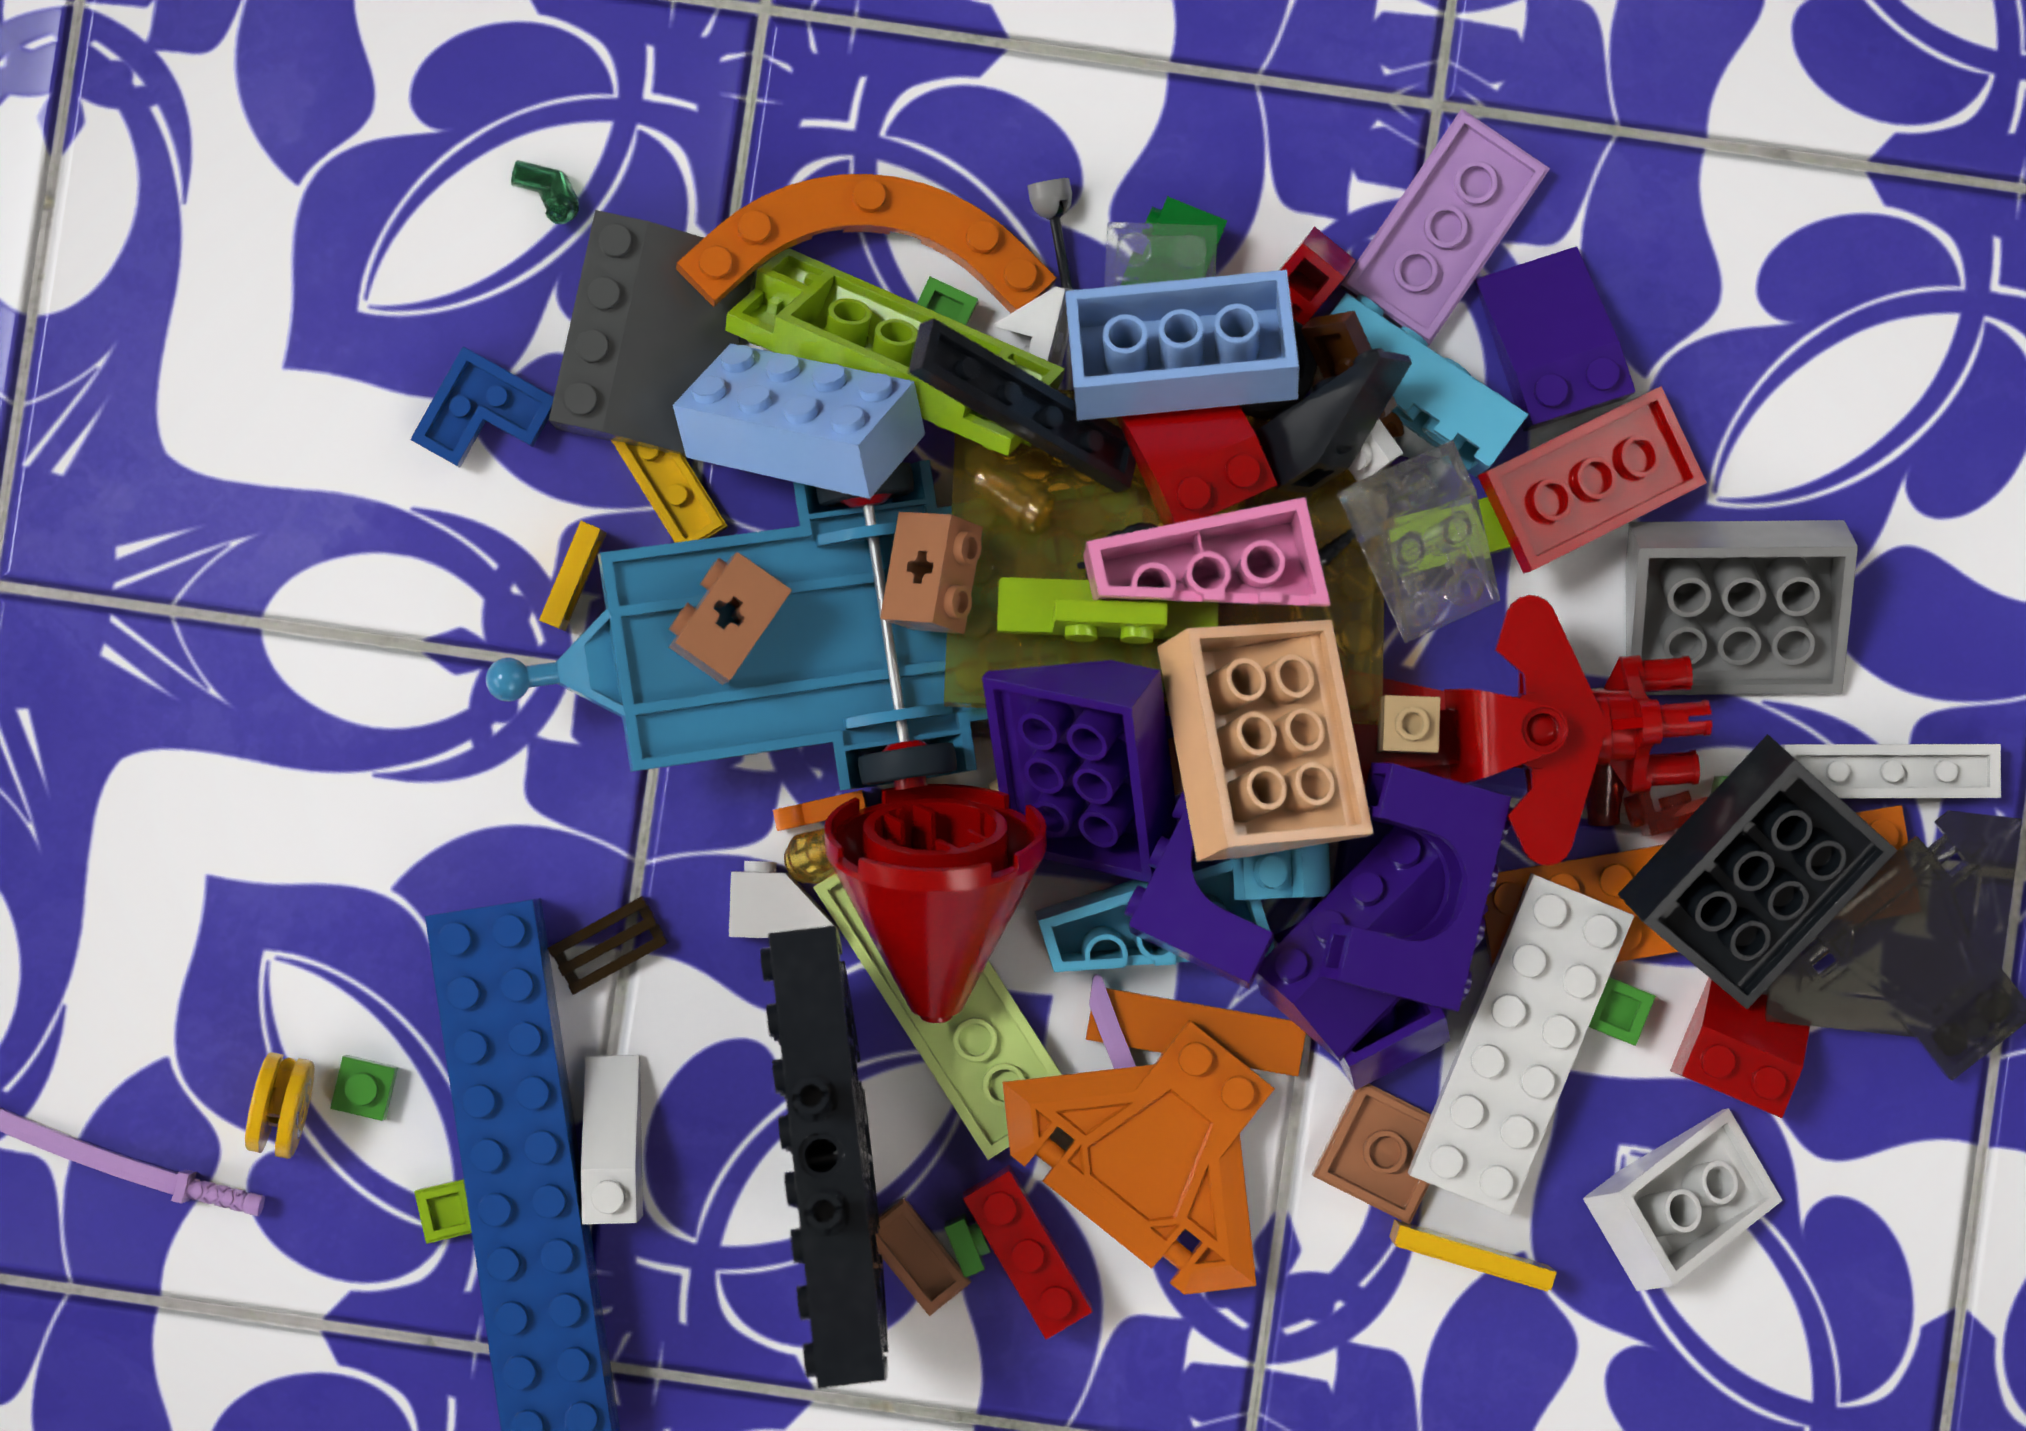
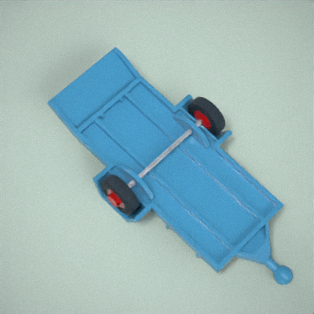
(812, 677)

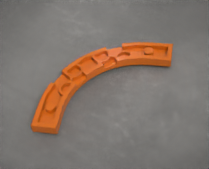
(873, 206)

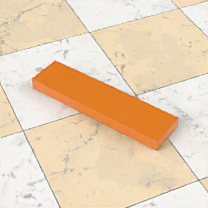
(1253, 1038)

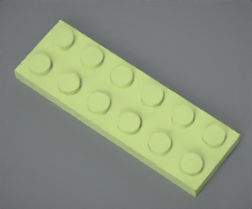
(971, 1051)

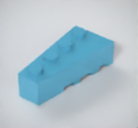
(1439, 395)

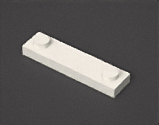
(1904, 769)

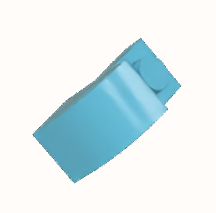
(1283, 874)

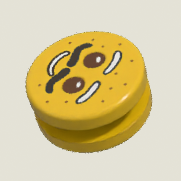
(280, 1101)

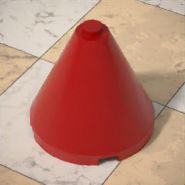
(935, 882)

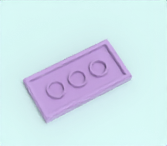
(1445, 226)

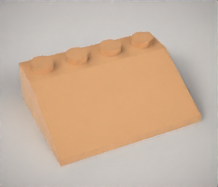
(1263, 738)

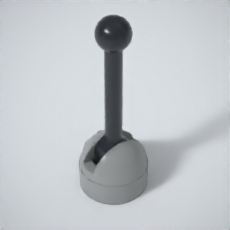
(1051, 201)

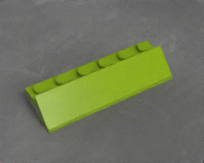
(845, 321)

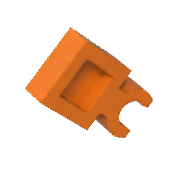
(813, 811)

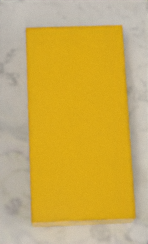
(572, 576)

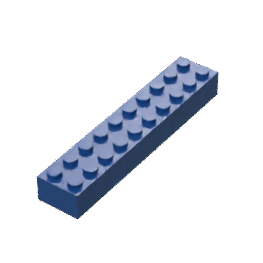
(522, 1168)

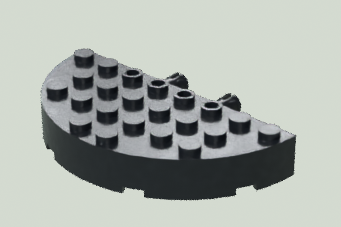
(830, 1155)

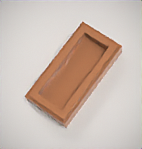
(918, 1257)

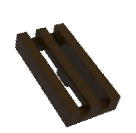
(567, 967)

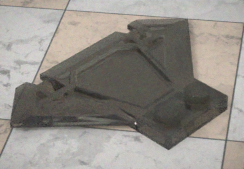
(1920, 949)

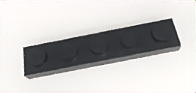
(1021, 404)

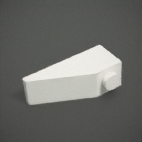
(612, 1141)

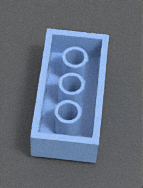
(1182, 345)
(800, 420)

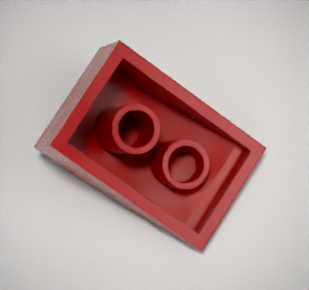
(1197, 460)

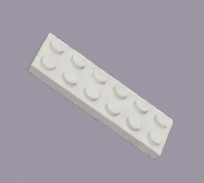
(1520, 1044)

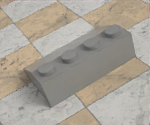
(1745, 601)

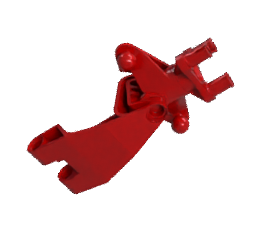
(1555, 729)

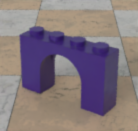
(1466, 832)
(1185, 922)

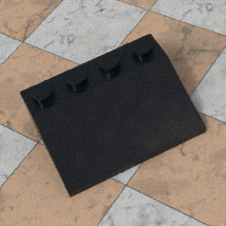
(1756, 872)

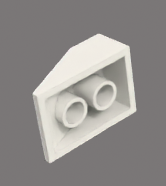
(1683, 1202)

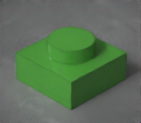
(948, 301)
(1622, 1011)
(364, 1087)
(968, 1244)

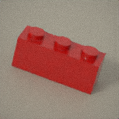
(1027, 1252)

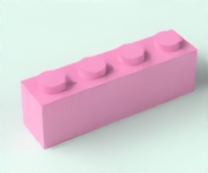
(1227, 558)

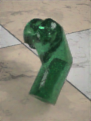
(553, 188)

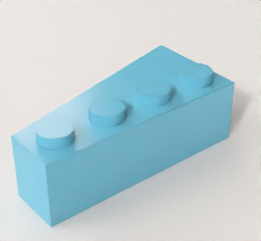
(1096, 934)

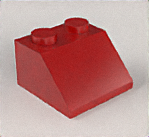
(1741, 1051)

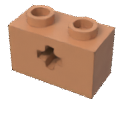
(931, 572)
(756, 601)

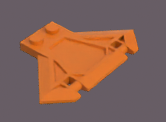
(1152, 1154)

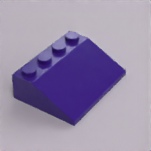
(1089, 756)

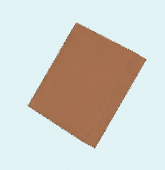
(1374, 1151)

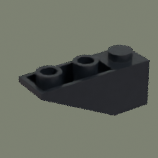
(1325, 430)

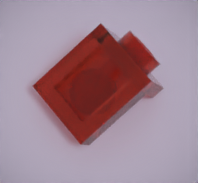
(1672, 814)

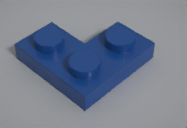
(476, 394)

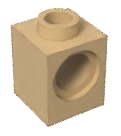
(1409, 725)

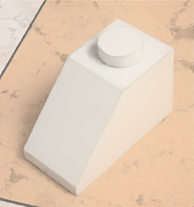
(770, 903)

